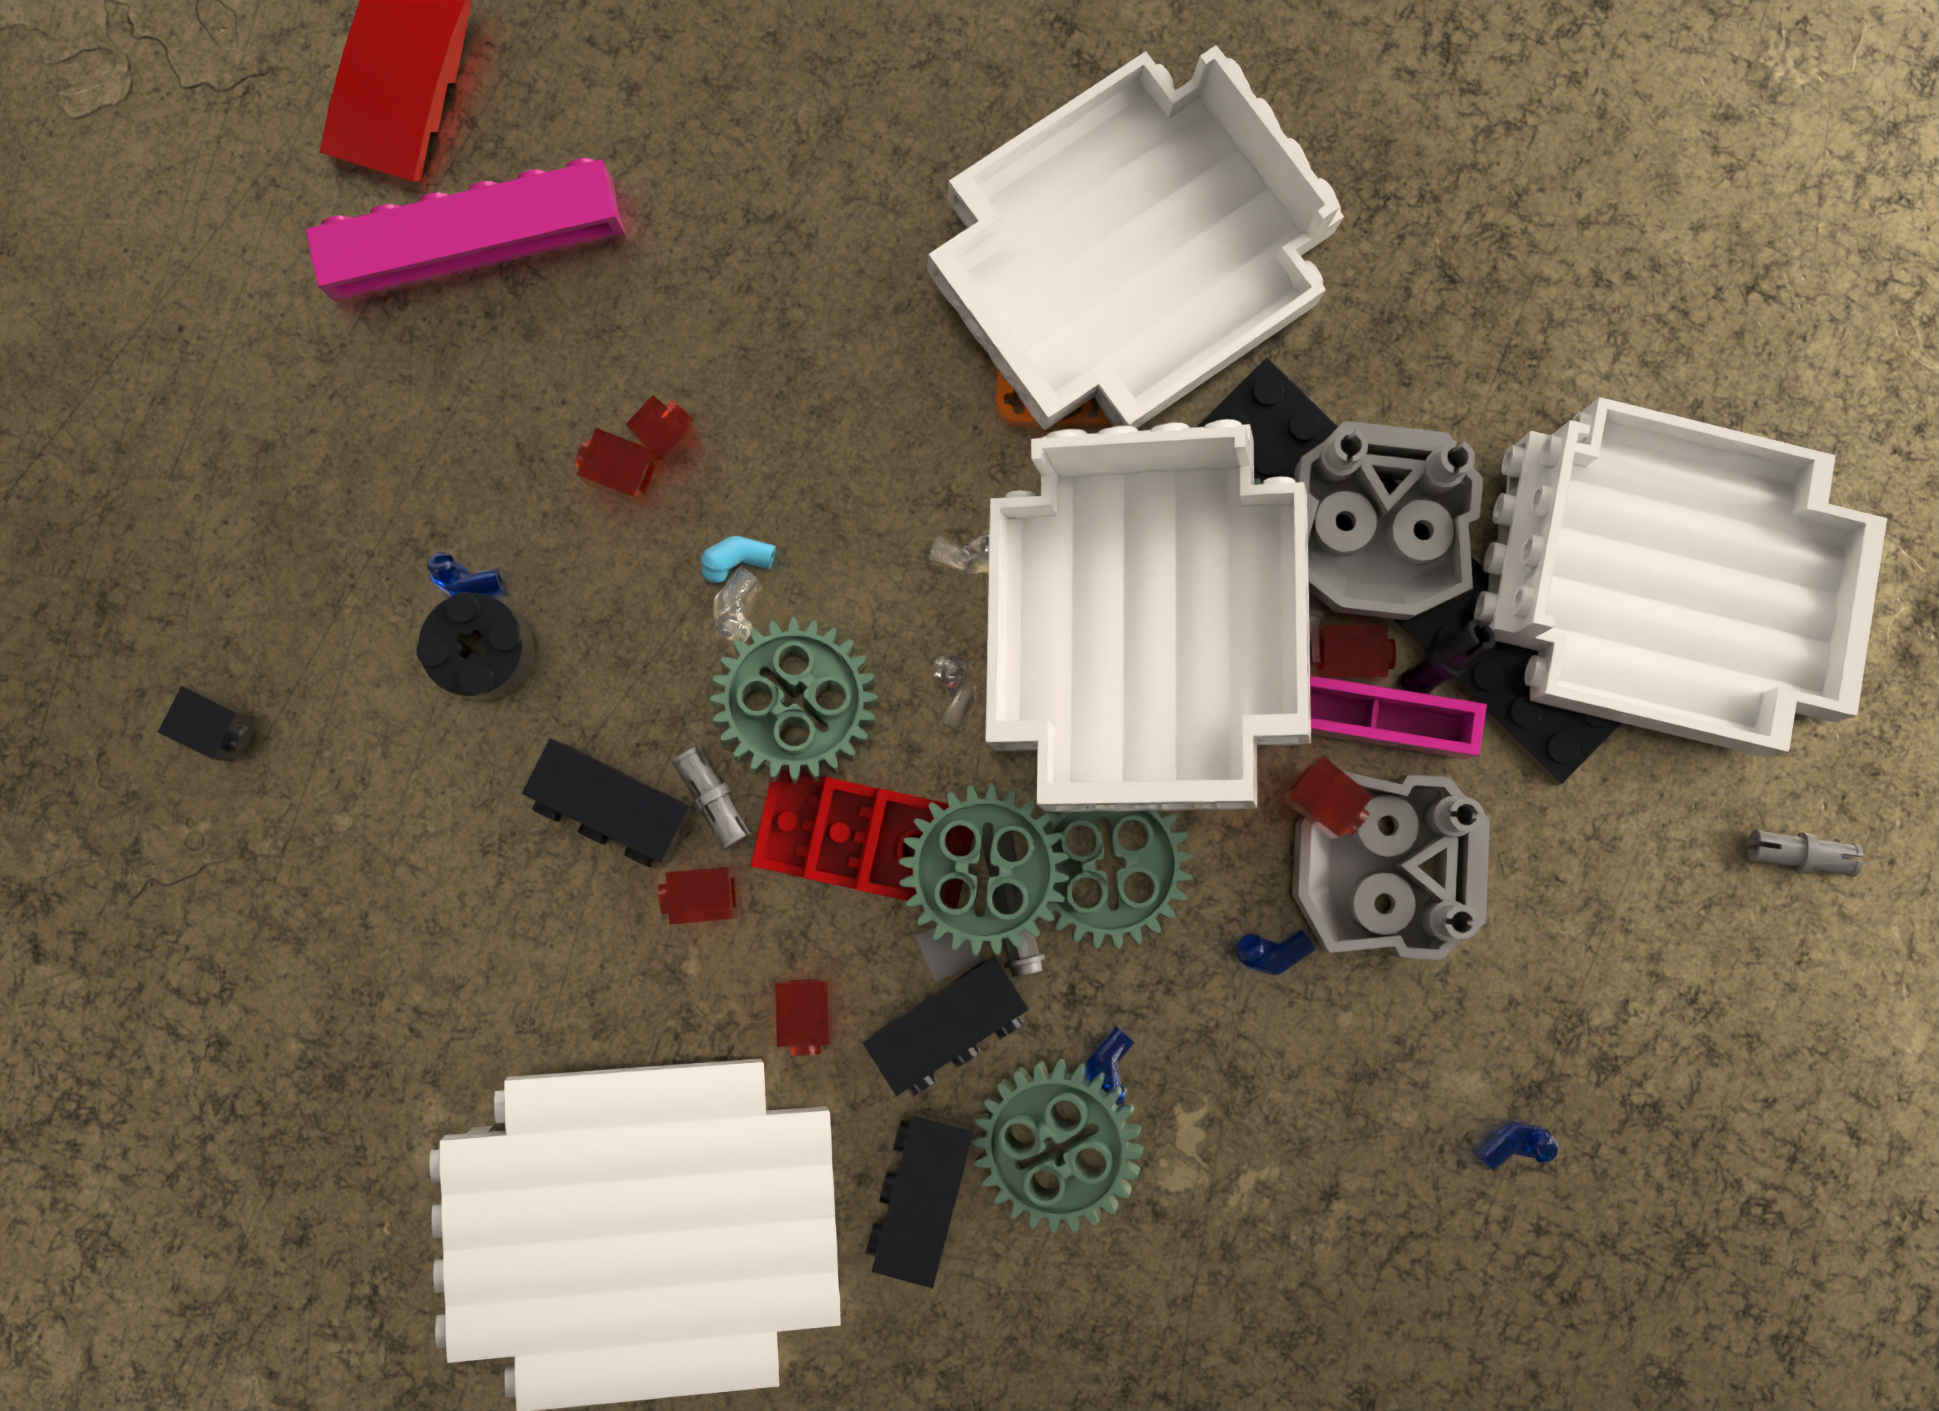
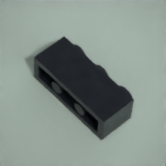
(607, 803)
(946, 1027)
(920, 1198)

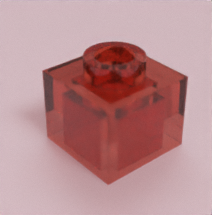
(663, 429)

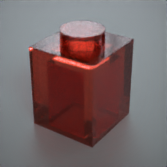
(617, 466)
(1356, 653)
(1329, 799)
(699, 895)
(804, 1015)

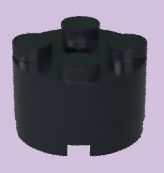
(448, 640)

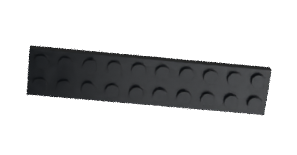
(1552, 738)

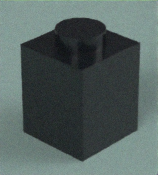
(207, 725)

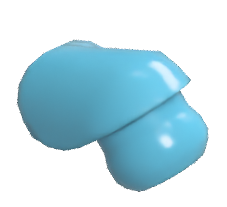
(733, 551)

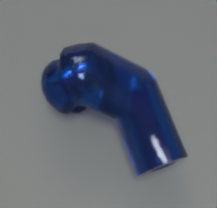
(454, 578)
(1271, 956)
(1106, 1060)
(1521, 1140)

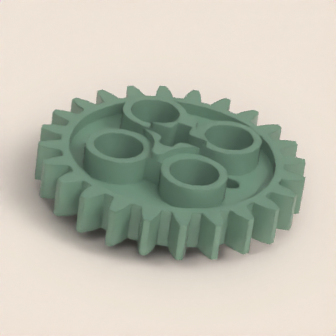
(760, 730)
(1155, 859)
(936, 864)
(1081, 1186)

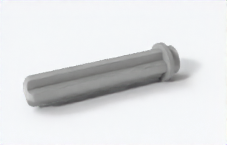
(1008, 900)

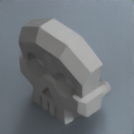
(1380, 562)
(1344, 875)

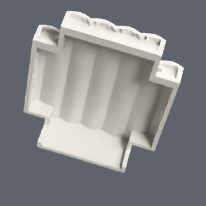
(1135, 241)
(1682, 577)
(1148, 619)
(635, 1233)

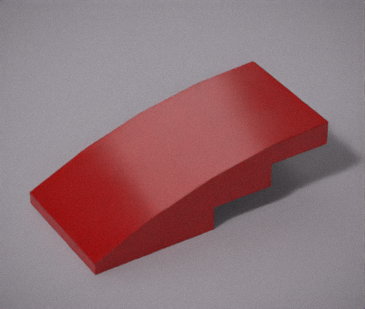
(394, 83)
(847, 835)

